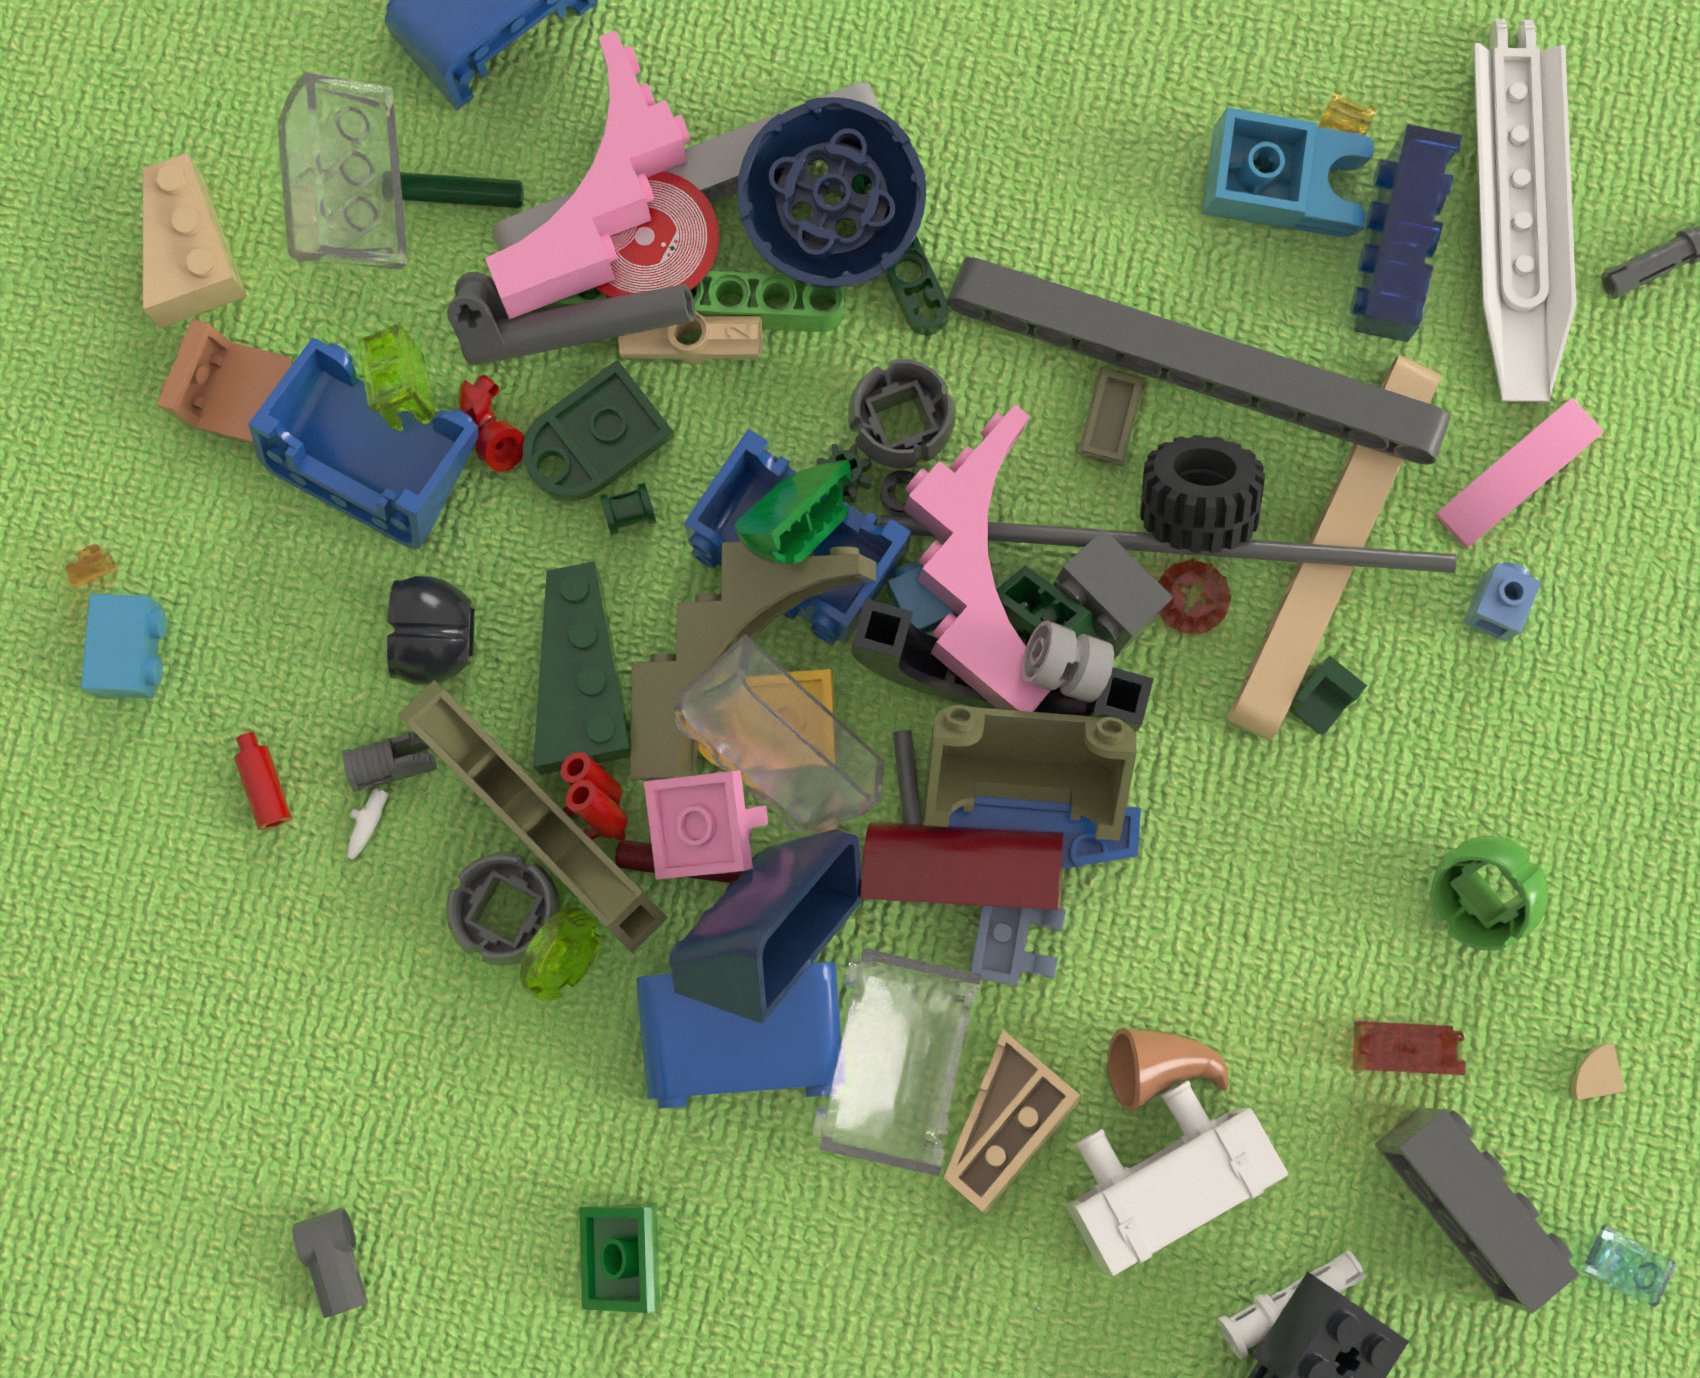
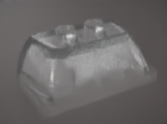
(341, 174)

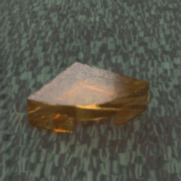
(92, 564)

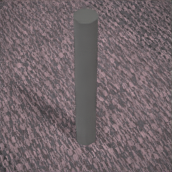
(907, 777)

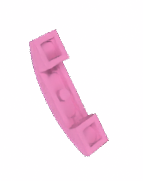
(1519, 473)

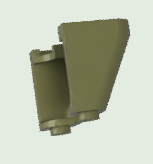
(1033, 759)

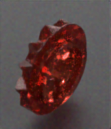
(1201, 616)

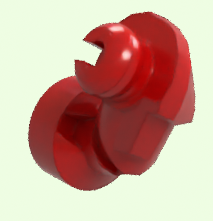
(498, 441)

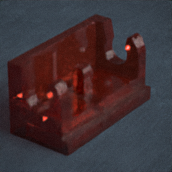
(1407, 1048)

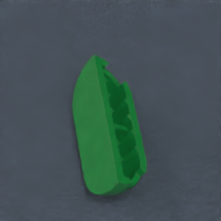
(792, 517)

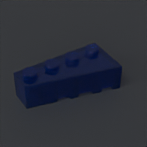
(1403, 233)

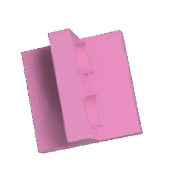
(701, 824)

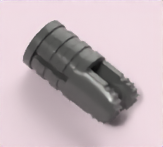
(387, 761)

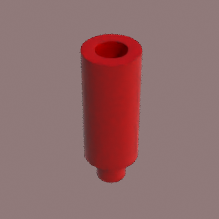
(261, 783)

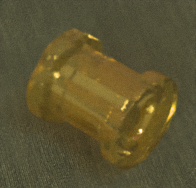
(1347, 115)

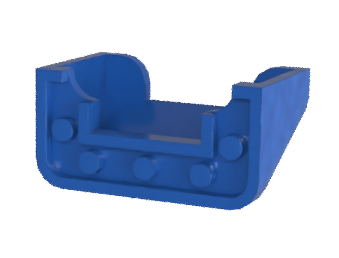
(459, 36)
(333, 447)
(711, 1051)

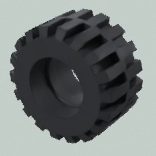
(1202, 494)

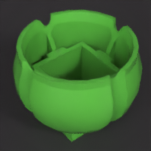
(1470, 904)

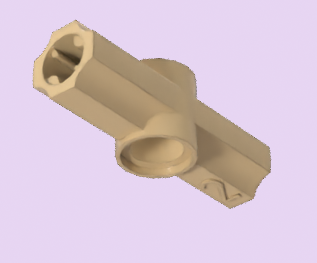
(720, 339)

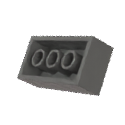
(1477, 1208)

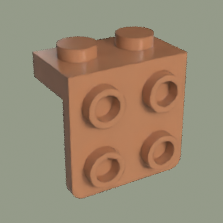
(219, 382)

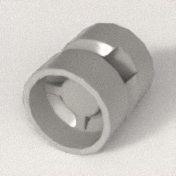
(1073, 664)

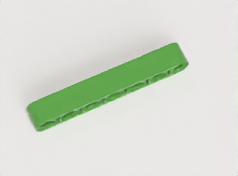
(754, 291)

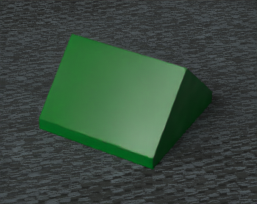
(620, 1258)

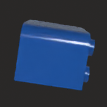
(743, 482)

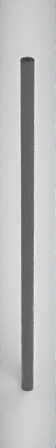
(1248, 550)

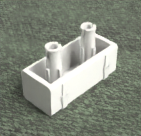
(1177, 1188)

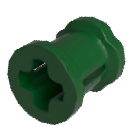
(627, 509)

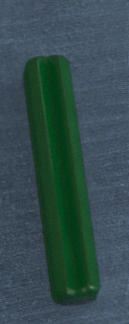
(461, 190)

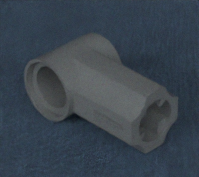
(327, 1248)

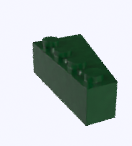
(579, 676)

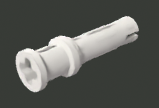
(1254, 1322)

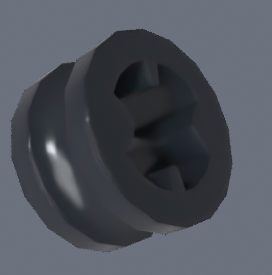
(888, 486)

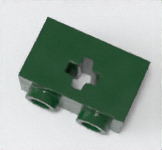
(1032, 599)

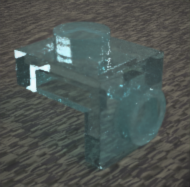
(1628, 1266)

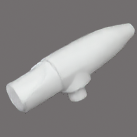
(366, 822)

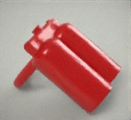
(594, 797)

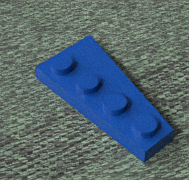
(1079, 836)

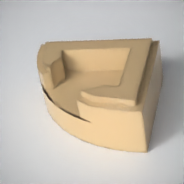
(1597, 1074)

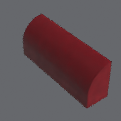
(963, 865)

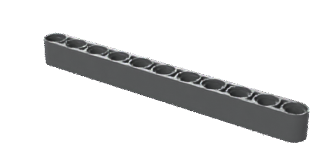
(1200, 361)

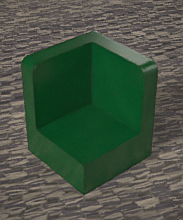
(1326, 695)

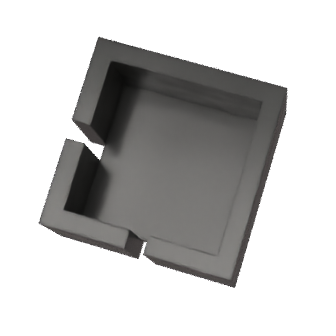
(1114, 590)

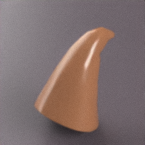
(1152, 1061)

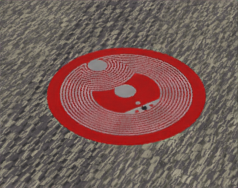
(671, 247)

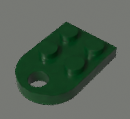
(597, 433)

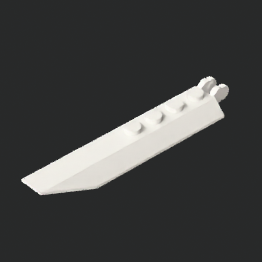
(1524, 209)

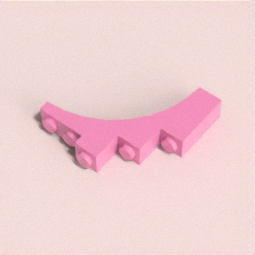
(575, 245)
(954, 508)

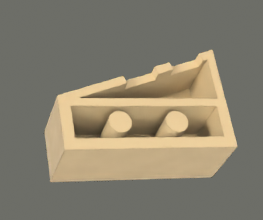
(183, 246)
(1009, 1123)

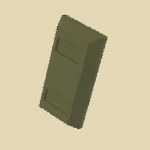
(1111, 416)

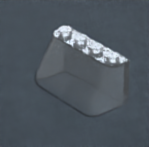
(780, 739)

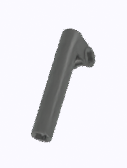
(491, 336)

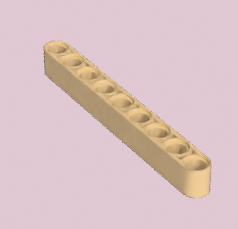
(1318, 587)

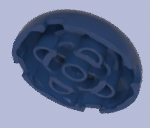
(853, 143)

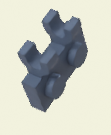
(1002, 941)

